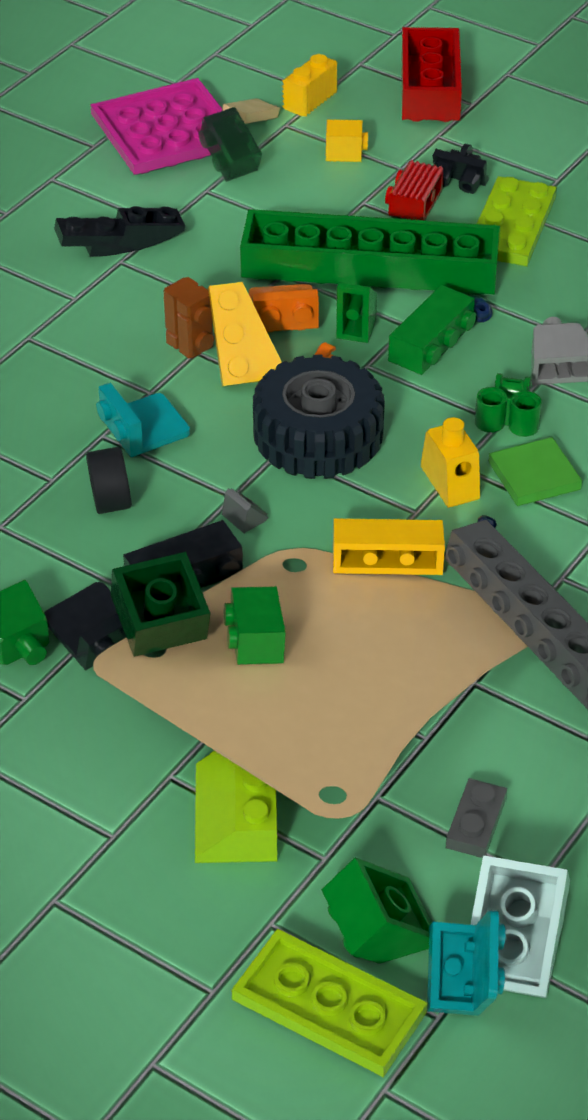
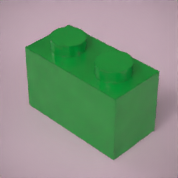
(255, 625)

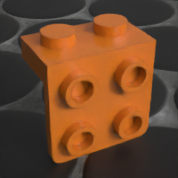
(286, 306)

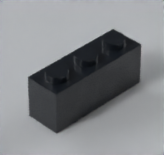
(210, 549)

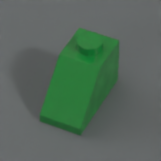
(355, 312)

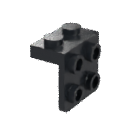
(86, 623)

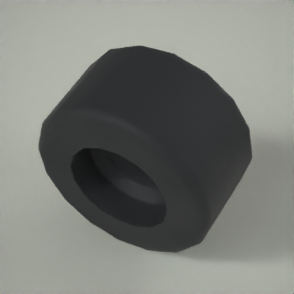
(109, 480)

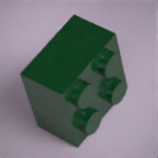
(160, 604)

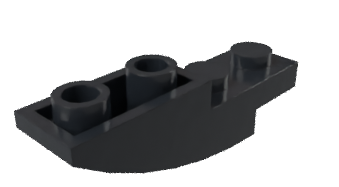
(128, 232)

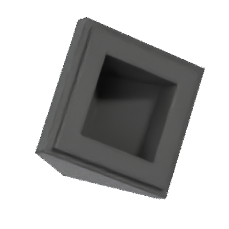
(242, 511)

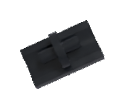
(462, 166)

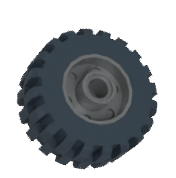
(318, 416)

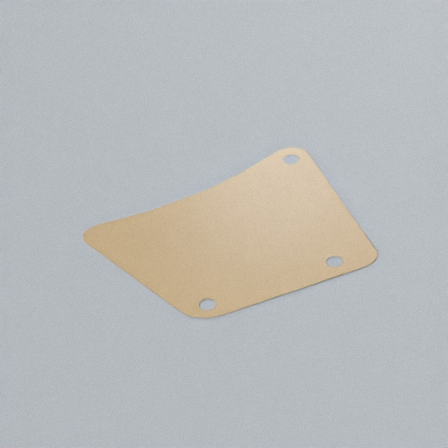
(356, 680)

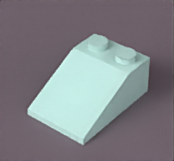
(533, 908)

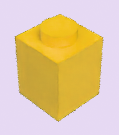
(345, 140)

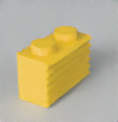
(310, 85)

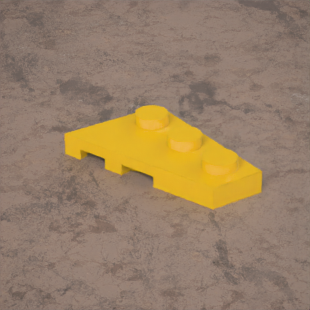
(240, 336)

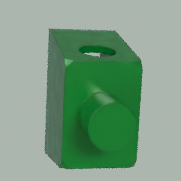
(22, 626)

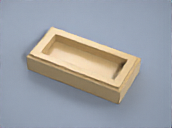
(254, 110)

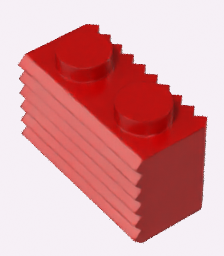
(414, 191)

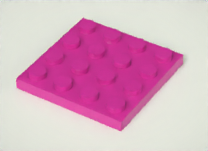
(157, 124)

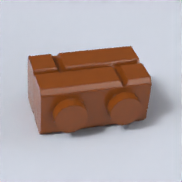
(188, 317)

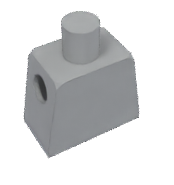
(559, 353)

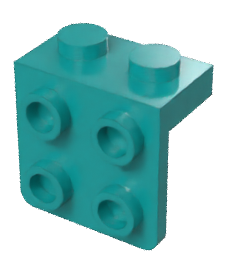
(141, 423)
(465, 965)

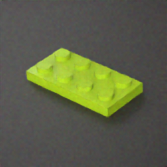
(521, 213)
(330, 1002)

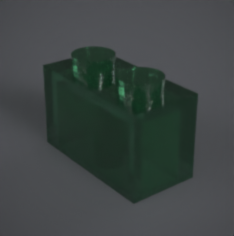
(230, 144)

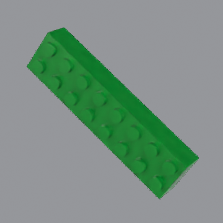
(369, 251)

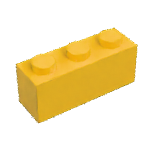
(388, 546)

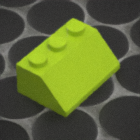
(233, 814)

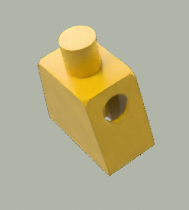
(452, 463)

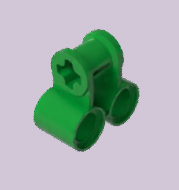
(508, 405)

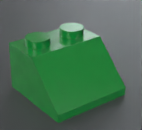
(377, 912)

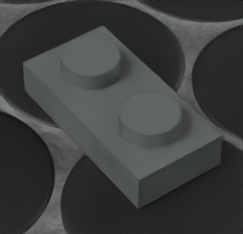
(476, 818)

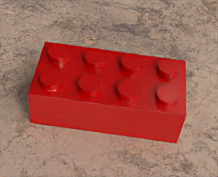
(431, 74)

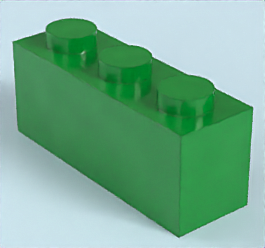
(431, 329)

